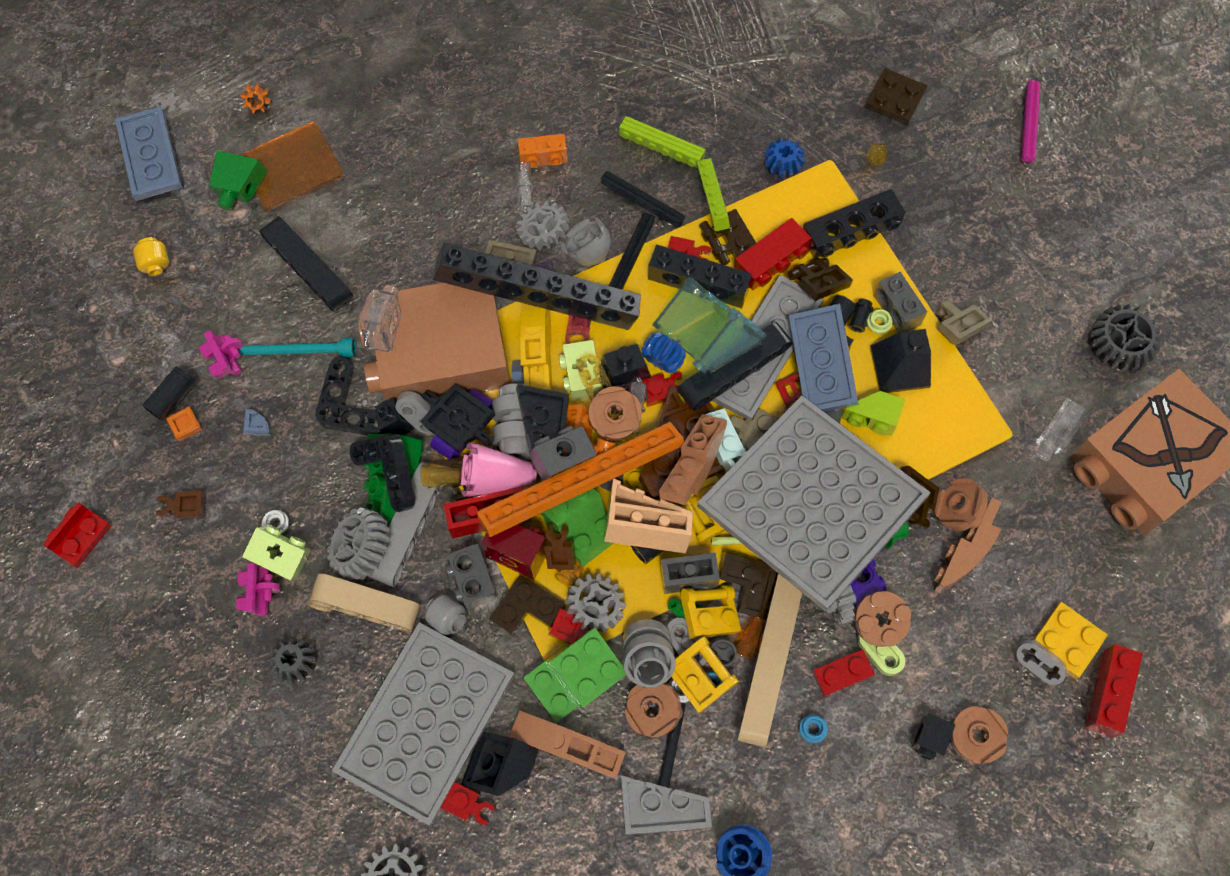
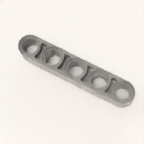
(405, 531)

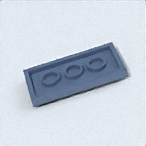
(148, 153)
(824, 358)

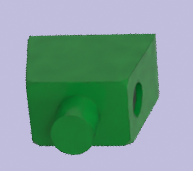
(235, 178)

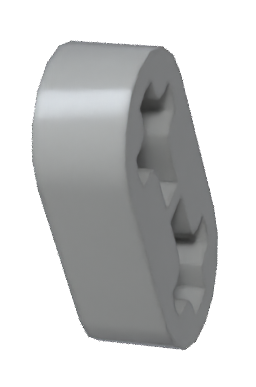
(1037, 667)

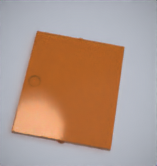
(294, 165)

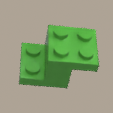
(585, 522)
(575, 675)

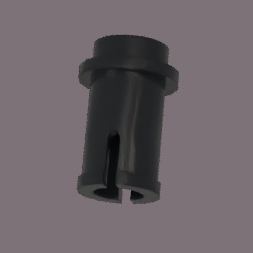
(861, 315)

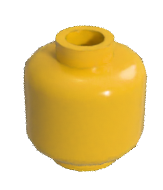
(151, 256)

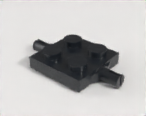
(457, 418)

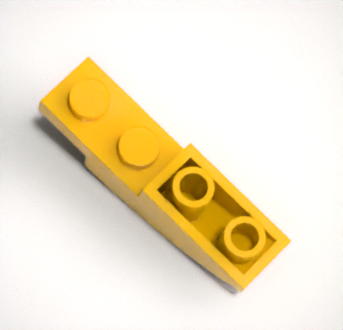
(534, 346)

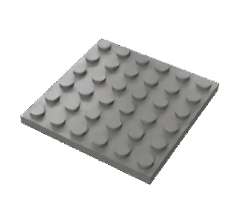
(813, 502)

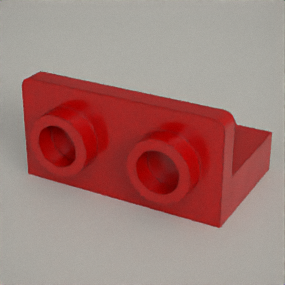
(77, 535)

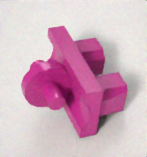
(225, 351)
(258, 590)

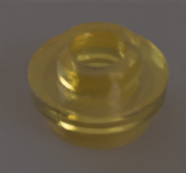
(877, 154)

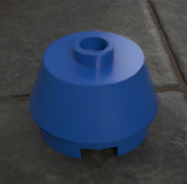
(743, 852)

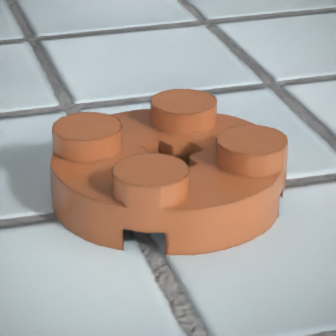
(606, 426)
(970, 514)
(896, 611)
(652, 725)
(995, 735)

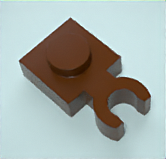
(184, 506)
(558, 551)

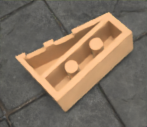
(645, 521)

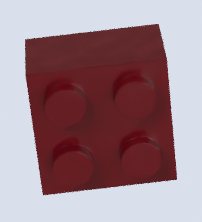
(517, 549)

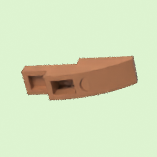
(696, 460)
(969, 551)
(567, 744)

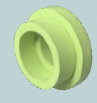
(884, 317)

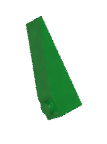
(376, 486)

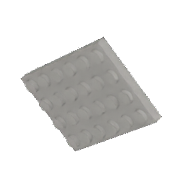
(424, 723)

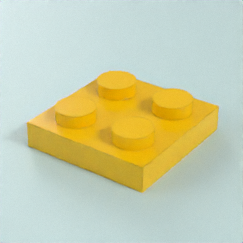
(1071, 638)

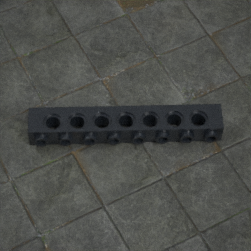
(536, 286)

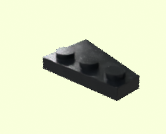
(542, 414)

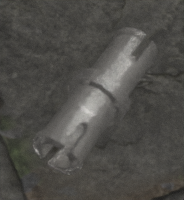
(524, 186)

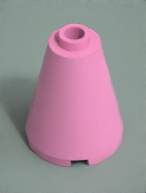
(492, 471)

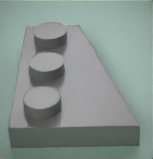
(662, 809)

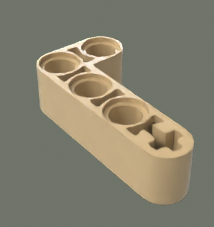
(363, 602)

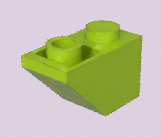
(876, 412)

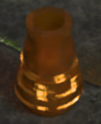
(749, 639)

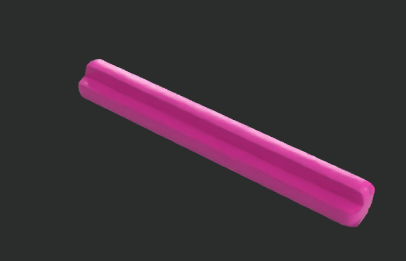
(1030, 121)

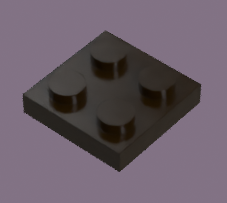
(896, 96)

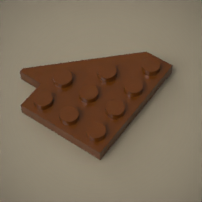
(683, 419)

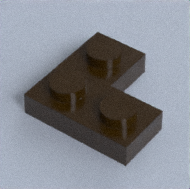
(756, 581)
(522, 600)

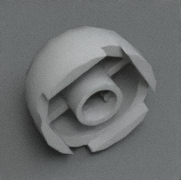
(587, 243)

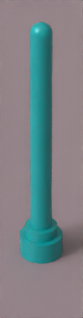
(345, 347)

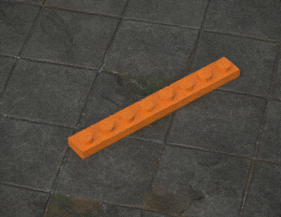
(579, 479)

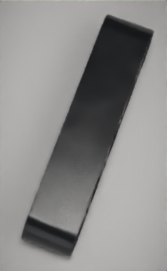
(306, 263)
(704, 388)

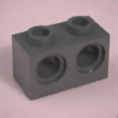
(900, 302)
(475, 575)

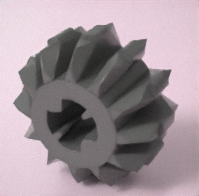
(280, 661)

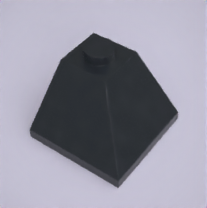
(902, 361)
(499, 764)

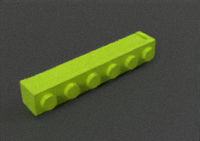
(661, 142)
(713, 194)

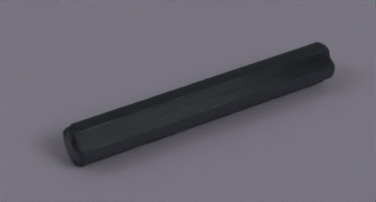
(642, 199)
(632, 251)

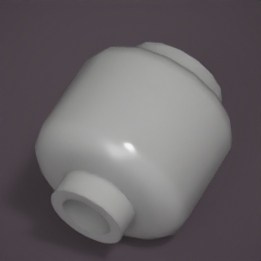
(445, 614)

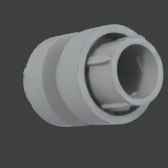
(509, 433)
(648, 653)

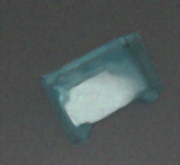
(707, 327)

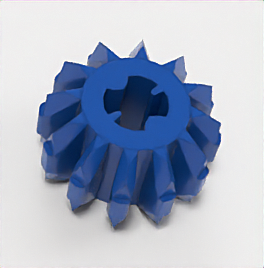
(784, 158)
(663, 352)

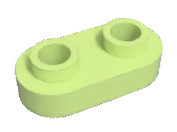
(879, 654)

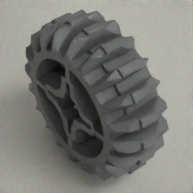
(1137, 333)

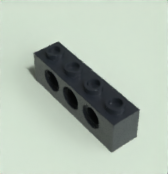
(883, 205)
(675, 267)

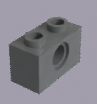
(550, 463)
(689, 572)

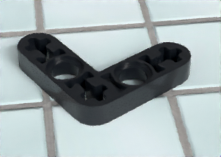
(337, 404)
(393, 459)

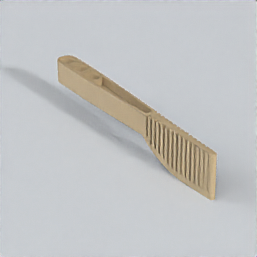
(770, 664)

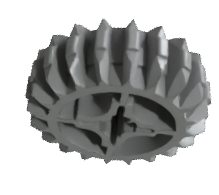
(358, 544)

